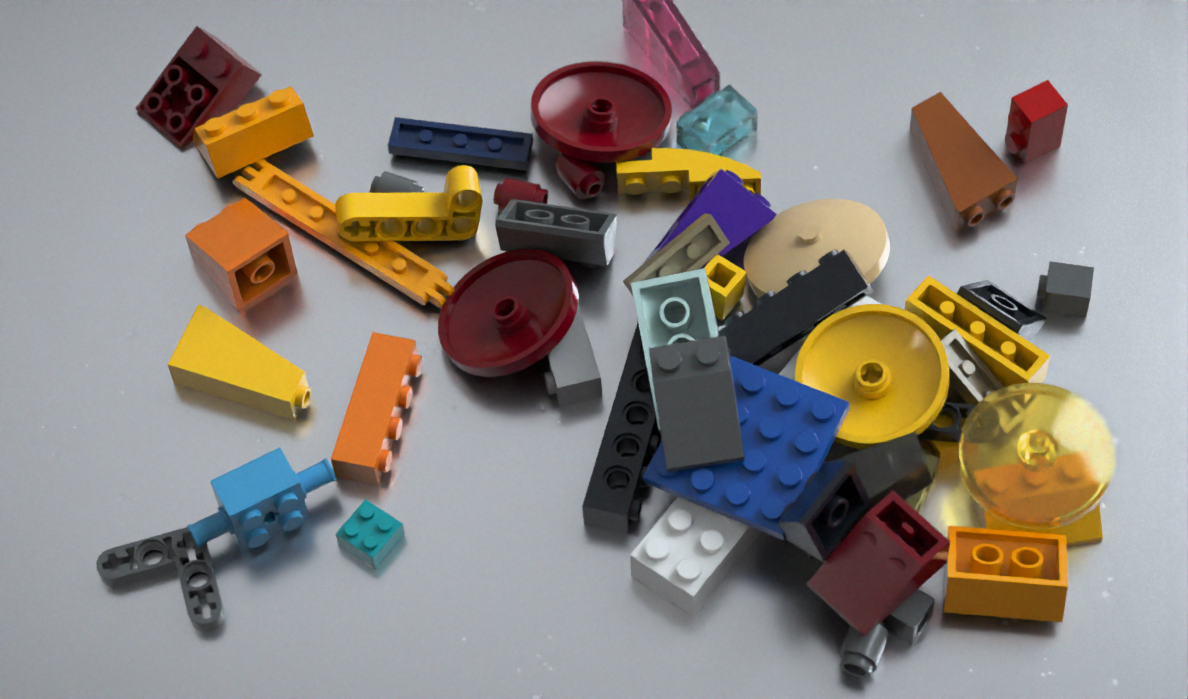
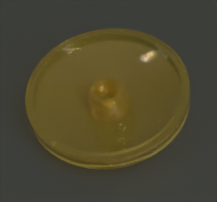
(1036, 456)

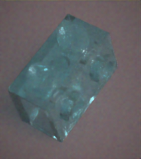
(717, 123)

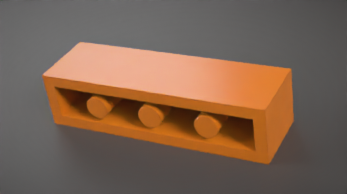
(376, 408)

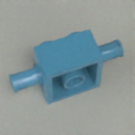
(260, 500)

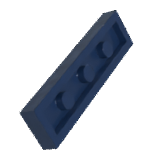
(460, 143)

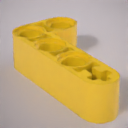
(414, 216)

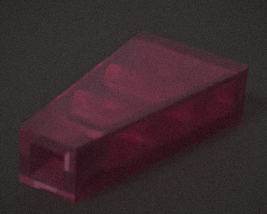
(672, 48)

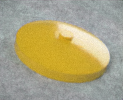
(881, 364)

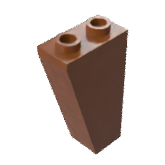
(960, 163)

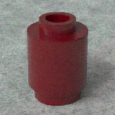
(580, 176)
(518, 190)

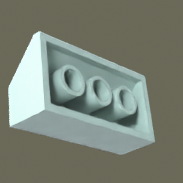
(673, 312)

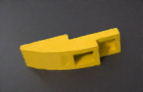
(679, 170)

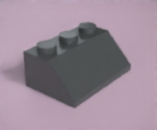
(559, 230)

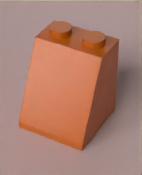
(243, 252)

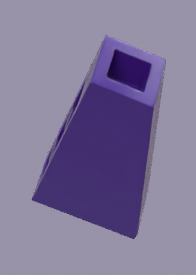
(730, 204)

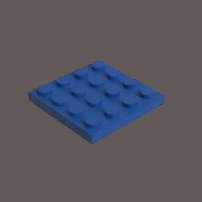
(784, 441)

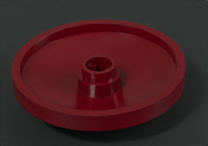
(601, 111)
(508, 312)

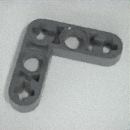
(174, 559)

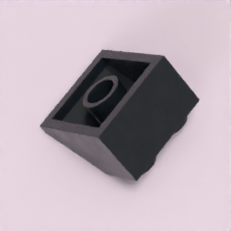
(825, 509)

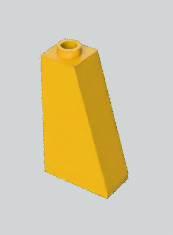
(236, 367)

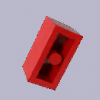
(1036, 122)

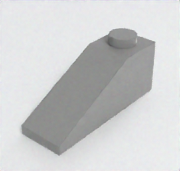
(573, 367)

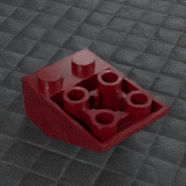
(197, 85)
(880, 563)

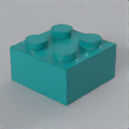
(370, 533)

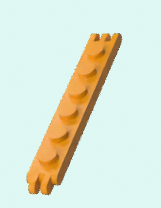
(318, 217)

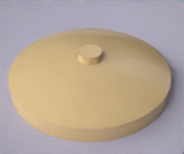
(808, 232)

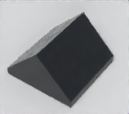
(1003, 308)

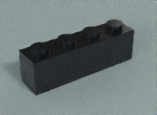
(797, 309)

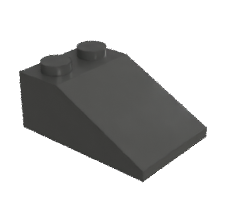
(696, 403)

